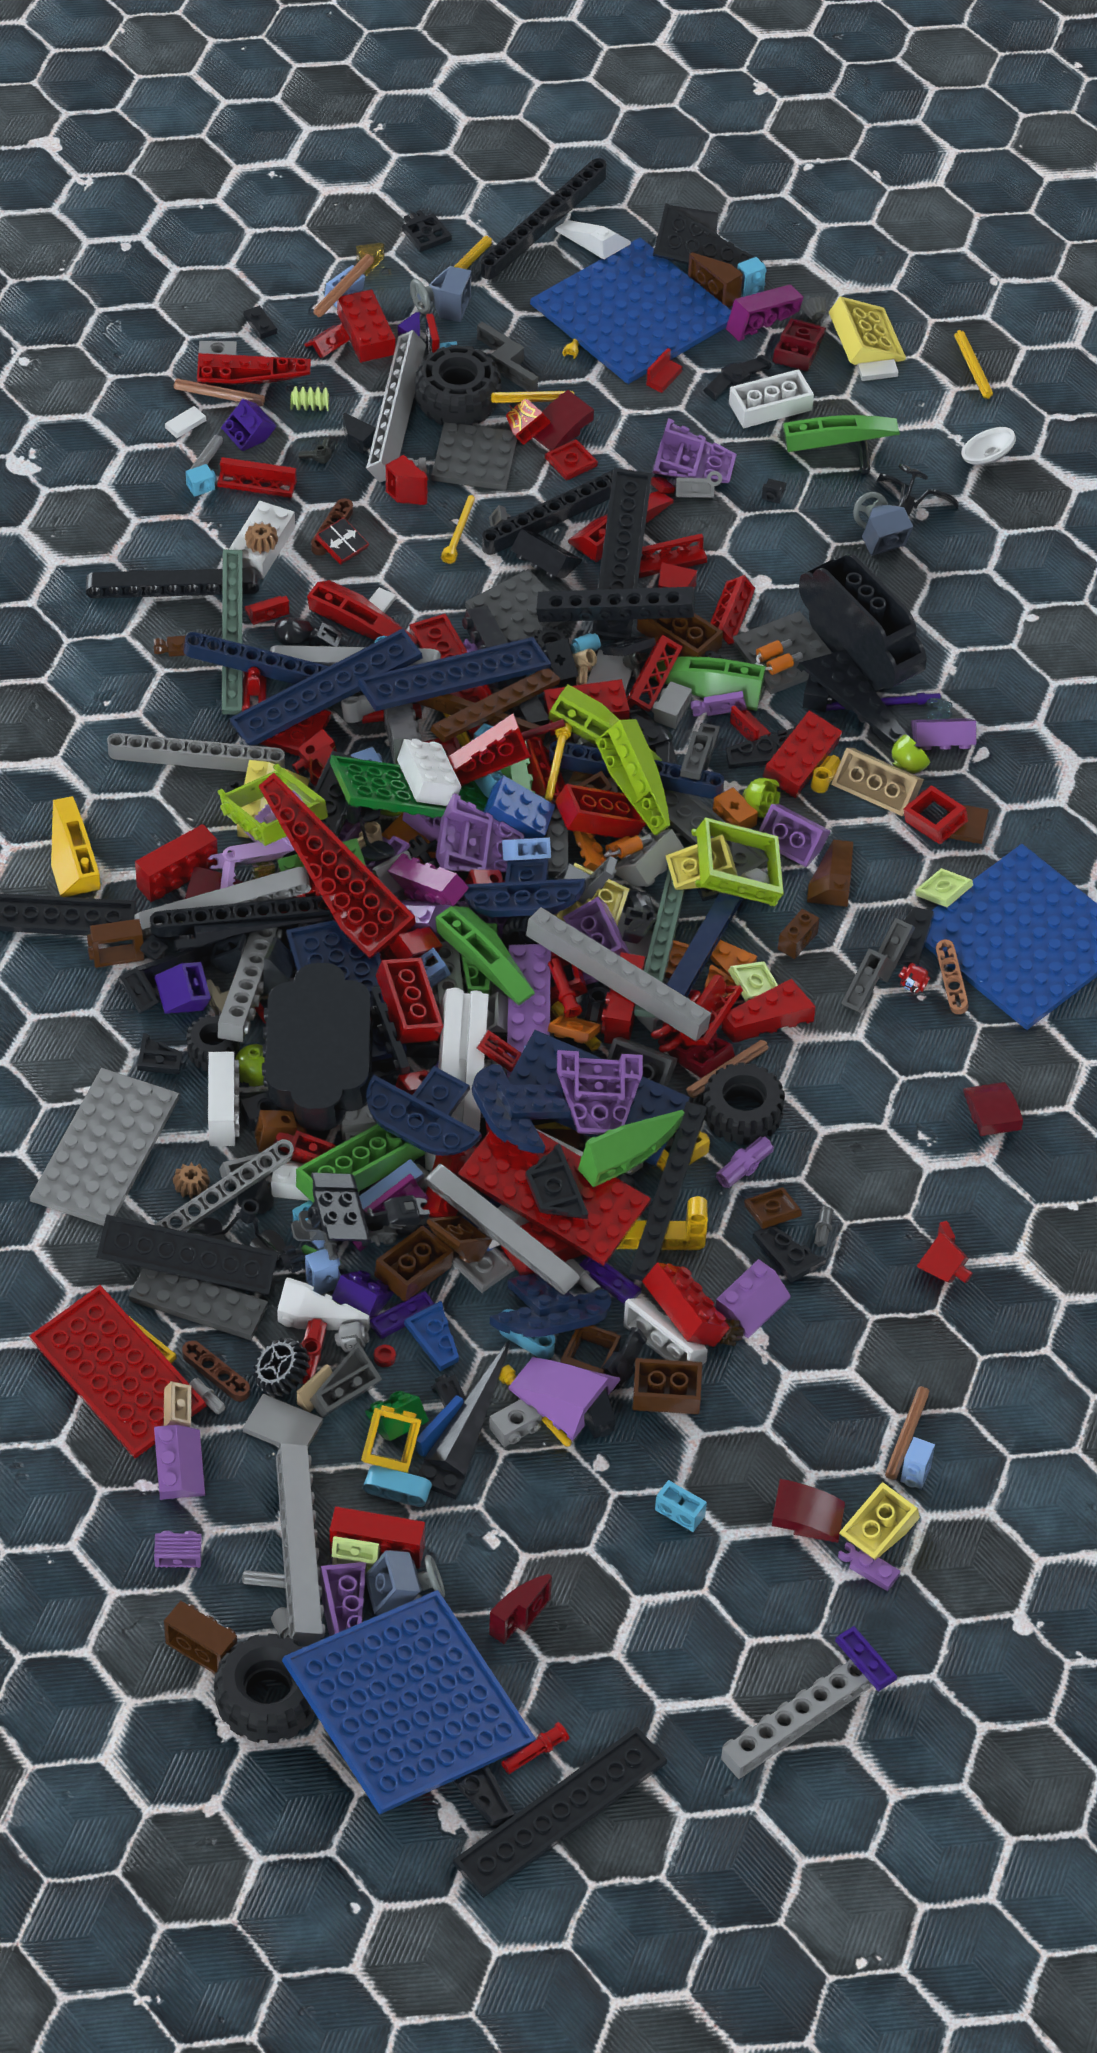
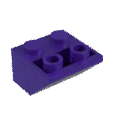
(248, 425)
(183, 988)
(362, 1292)

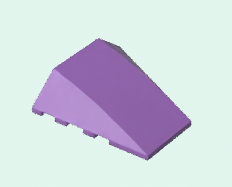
(691, 456)
(471, 838)
(561, 1391)

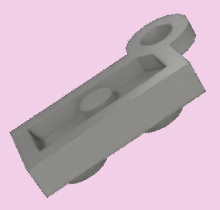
(697, 486)

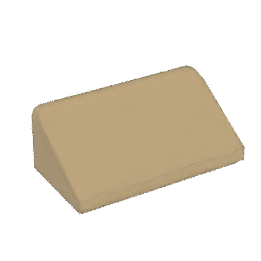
(307, 1391)
(177, 1404)

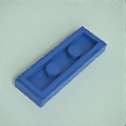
(433, 1431)

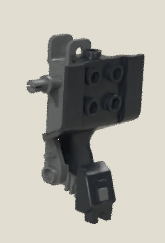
(340, 1216)

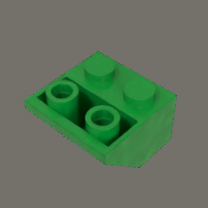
(401, 1401)

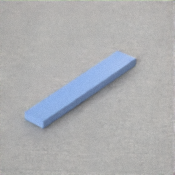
(382, 1187)

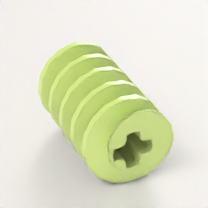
(309, 398)

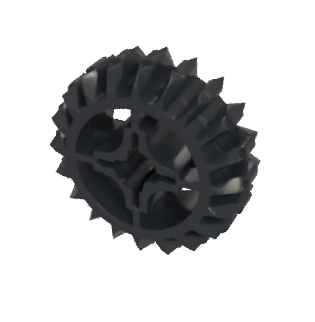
(515, 931)
(281, 1367)

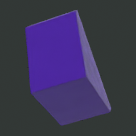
(409, 324)

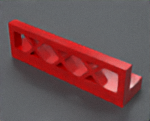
(258, 473)
(683, 556)
(733, 607)
(647, 670)
(712, 999)

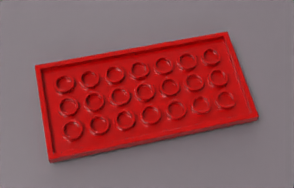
(612, 1207)
(112, 1367)

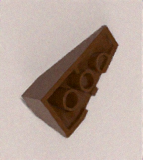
(832, 878)

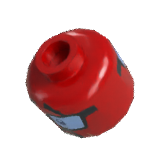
(914, 978)

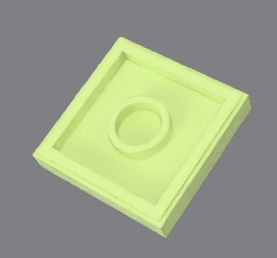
(944, 887)
(753, 978)

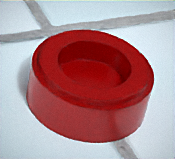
(384, 1355)

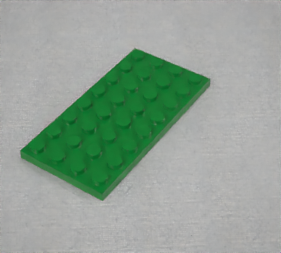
(386, 788)

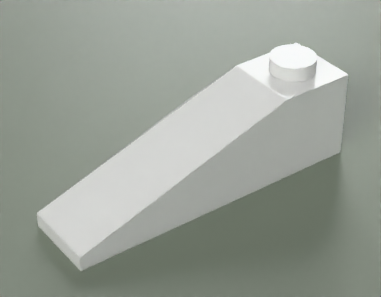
(594, 238)

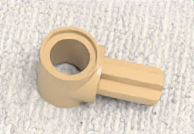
(584, 661)
(373, 833)

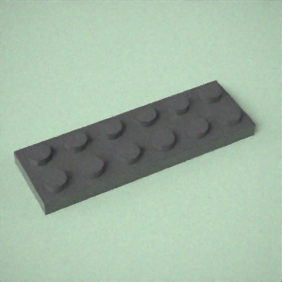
(200, 1302)

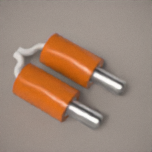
(780, 663)
(626, 846)

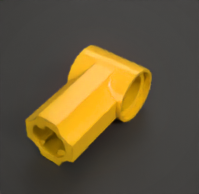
(824, 774)

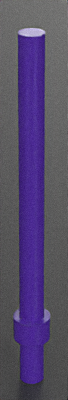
(919, 698)

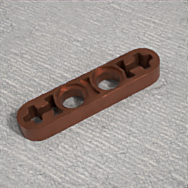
(347, 506)
(213, 1373)

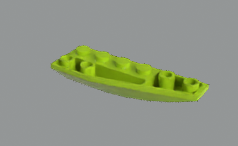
(584, 714)
(635, 772)

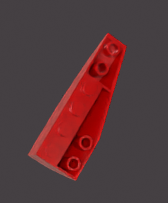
(249, 369)
(591, 537)
(351, 610)

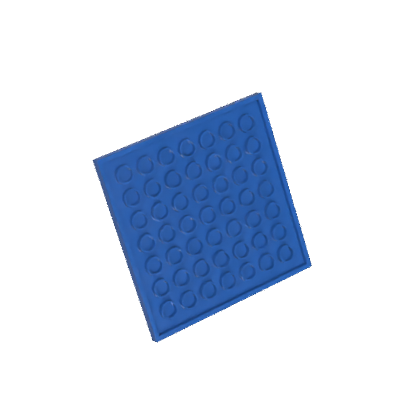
(633, 310)
(1021, 936)
(408, 1701)

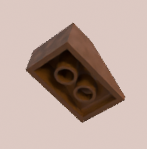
(716, 277)
(461, 1237)

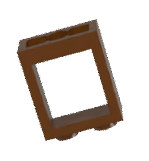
(113, 933)
(594, 1335)

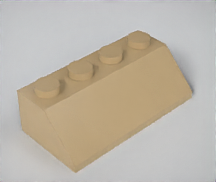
(876, 781)

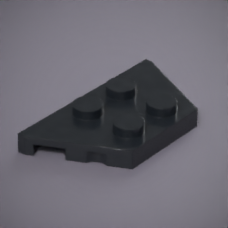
(555, 1186)

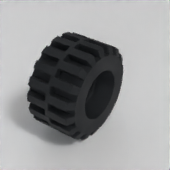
(203, 1032)

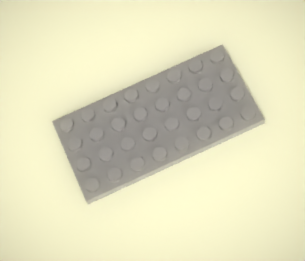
(104, 1147)

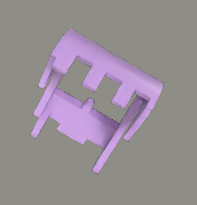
(251, 852)

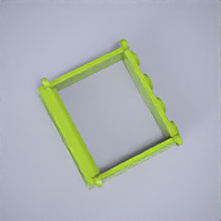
(250, 792)
(735, 884)

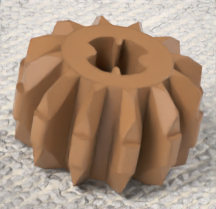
(261, 537)
(191, 1180)

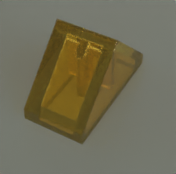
(375, 250)
(262, 869)

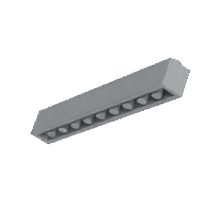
(396, 404)
(618, 974)
(298, 1544)

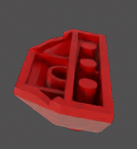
(541, 767)

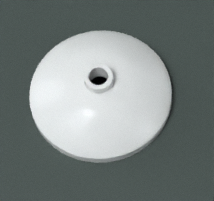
(988, 446)

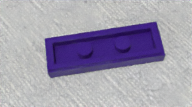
(611, 1280)
(393, 1319)
(866, 1658)

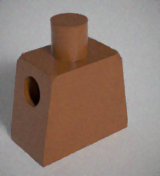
(271, 1123)

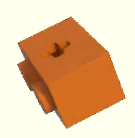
(734, 809)

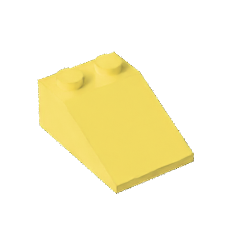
(685, 863)
(880, 1522)

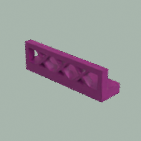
(396, 1191)

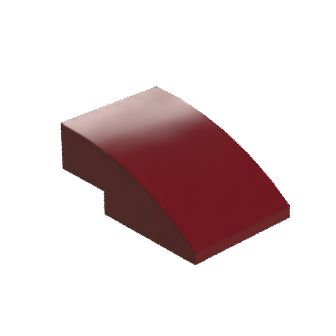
(798, 344)
(567, 417)
(205, 881)
(700, 1058)
(993, 1108)
(808, 1511)
(520, 1607)

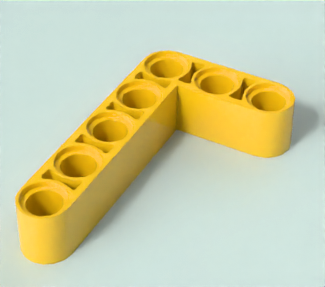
(680, 1234)

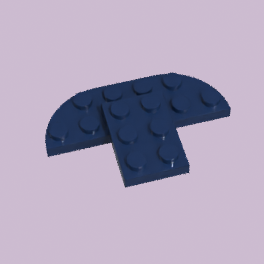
(524, 891)
(511, 1107)
(424, 1116)
(550, 1310)

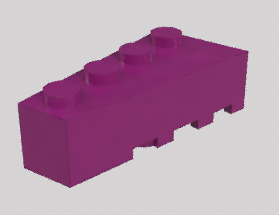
(762, 310)
(427, 882)

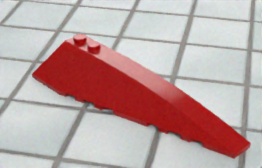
(354, 895)

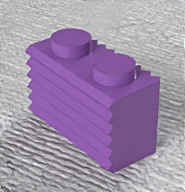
(178, 1549)

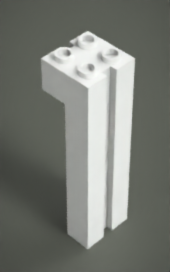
(464, 1027)

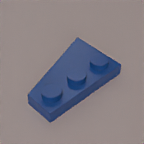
(433, 1335)

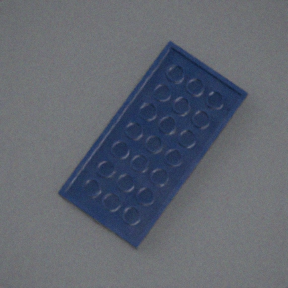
(329, 944)
(539, 1067)

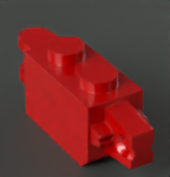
(305, 1146)

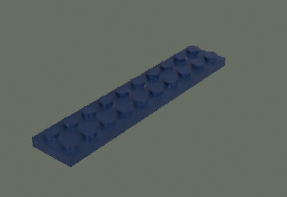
(453, 674)
(323, 688)

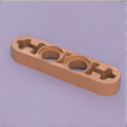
(954, 976)

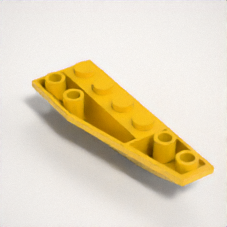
(71, 851)

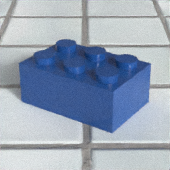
(519, 808)

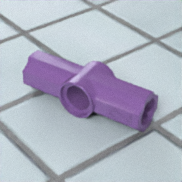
(744, 1162)

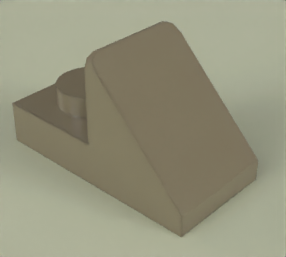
(217, 998)

